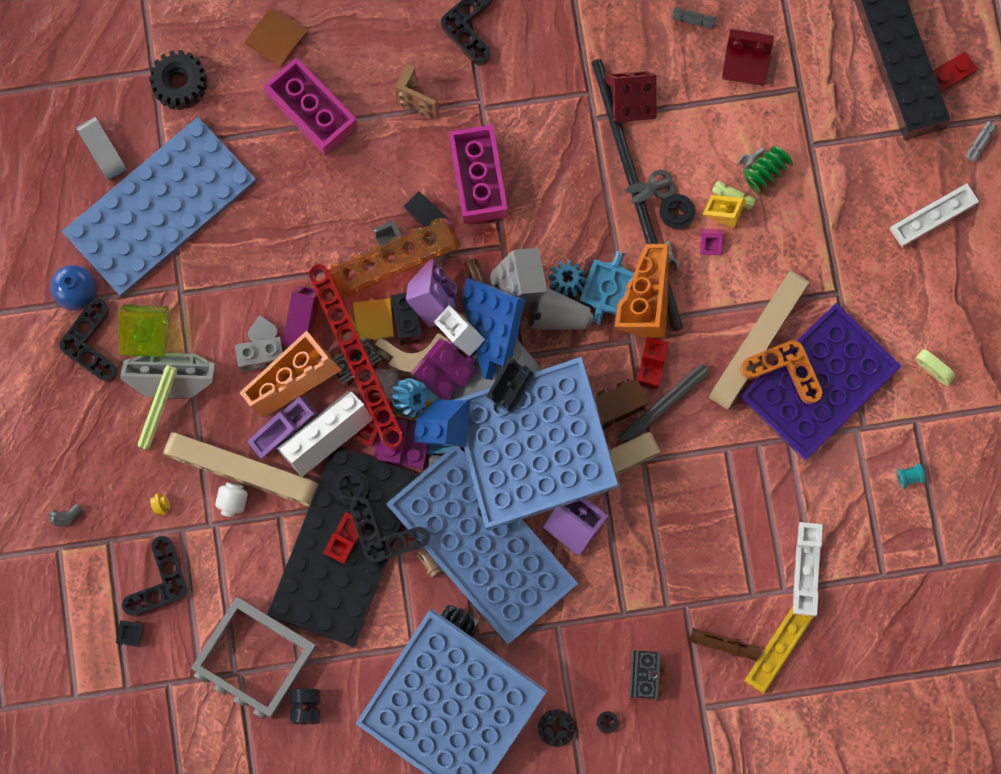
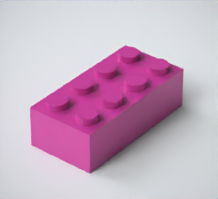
(310, 106)
(478, 174)

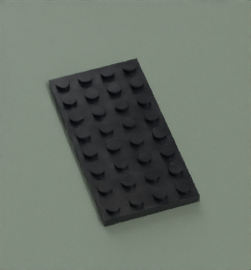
(319, 590)

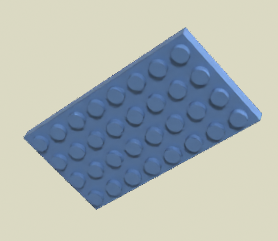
(159, 206)
(499, 569)

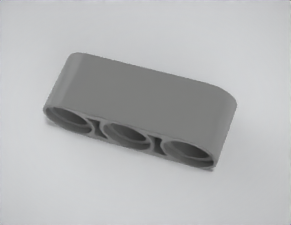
(101, 148)

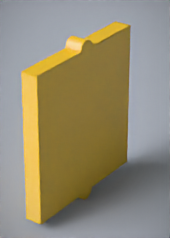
(374, 319)

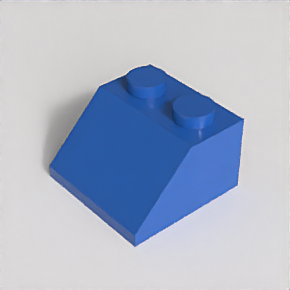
(443, 423)

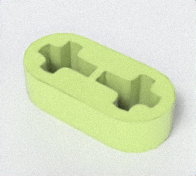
(935, 367)

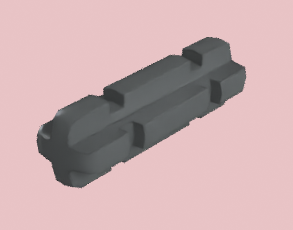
(693, 17)

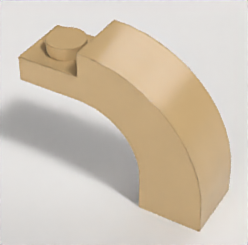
(400, 360)

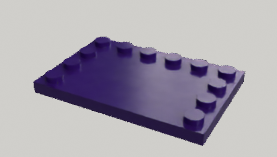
(848, 370)

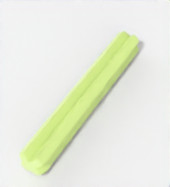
(157, 407)

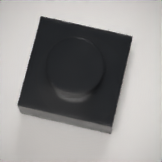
(130, 633)

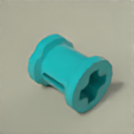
(910, 476)

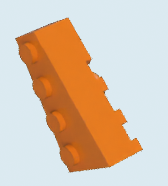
(290, 375)

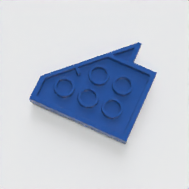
(496, 318)

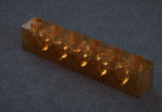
(445, 242)

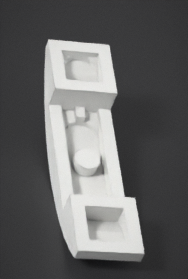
(807, 569)

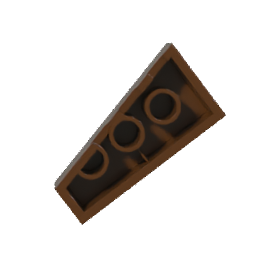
(621, 402)

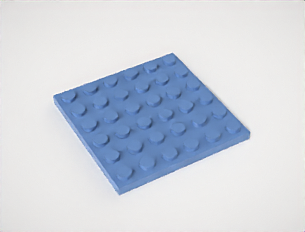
(543, 451)
(450, 702)

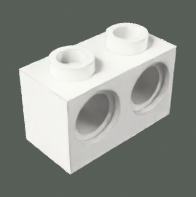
(459, 330)

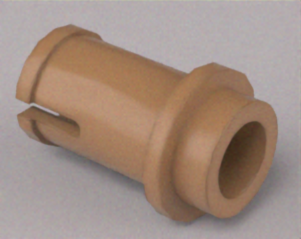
(431, 566)

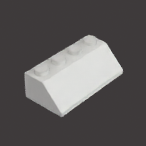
(325, 433)

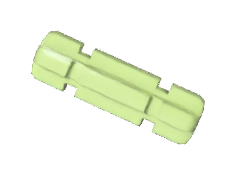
(720, 189)

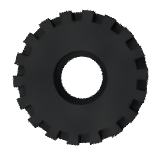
(173, 65)

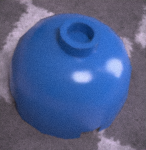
(73, 287)

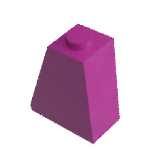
(301, 314)

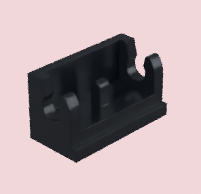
(510, 385)

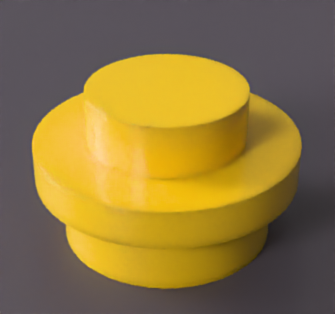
(160, 504)

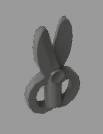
(648, 189)

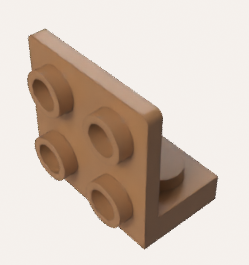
(409, 98)

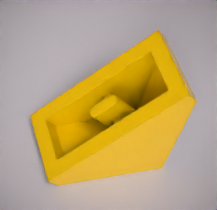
(724, 209)

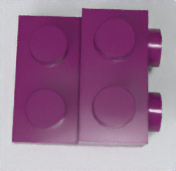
(444, 369)
(411, 455)

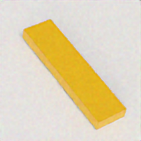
(777, 650)

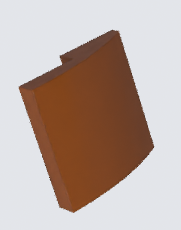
(276, 37)

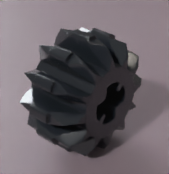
(461, 619)

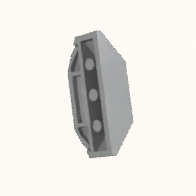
(145, 374)

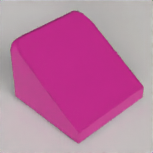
(711, 241)

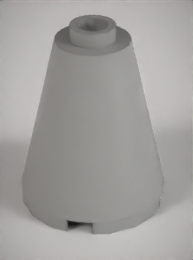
(558, 312)

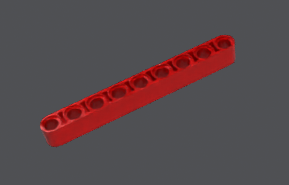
(364, 365)

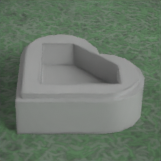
(262, 330)

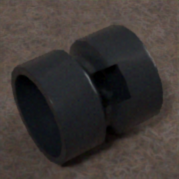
(305, 698)

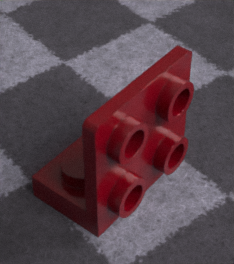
(747, 57)
(633, 96)

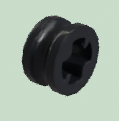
(600, 719)

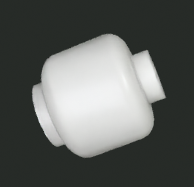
(231, 499)

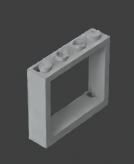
(240, 697)

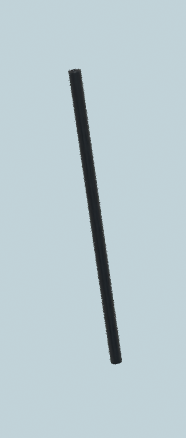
(632, 178)

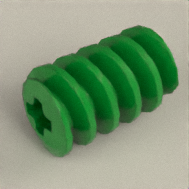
(766, 167)

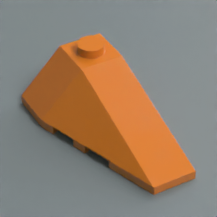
(646, 298)

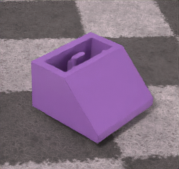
(431, 292)
(576, 524)

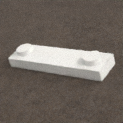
(934, 215)

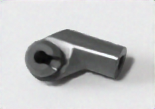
(65, 518)

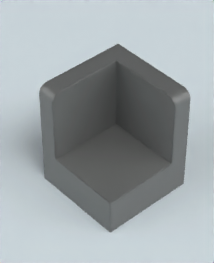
(386, 232)

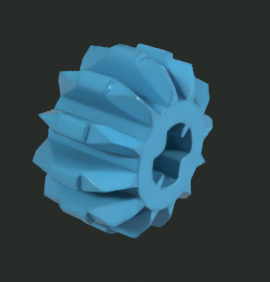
(576, 281)
(409, 398)

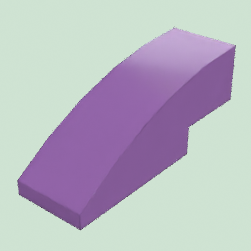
(282, 426)

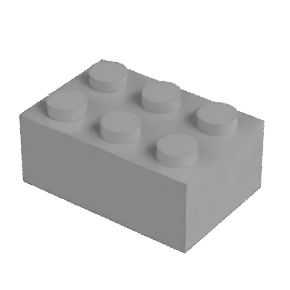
(521, 275)

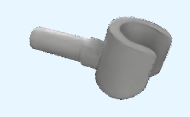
(747, 159)
(671, 256)

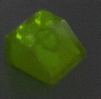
(143, 330)

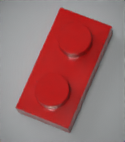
(954, 71)

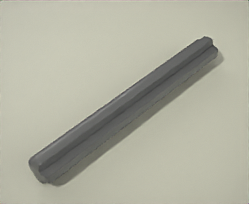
(664, 403)

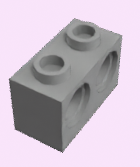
(258, 354)

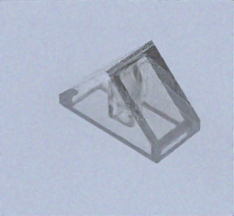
(389, 379)

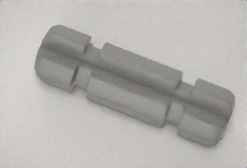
(981, 141)

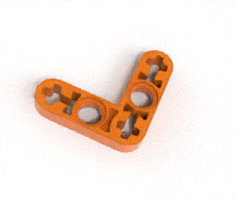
(791, 363)

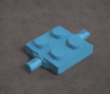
(605, 286)

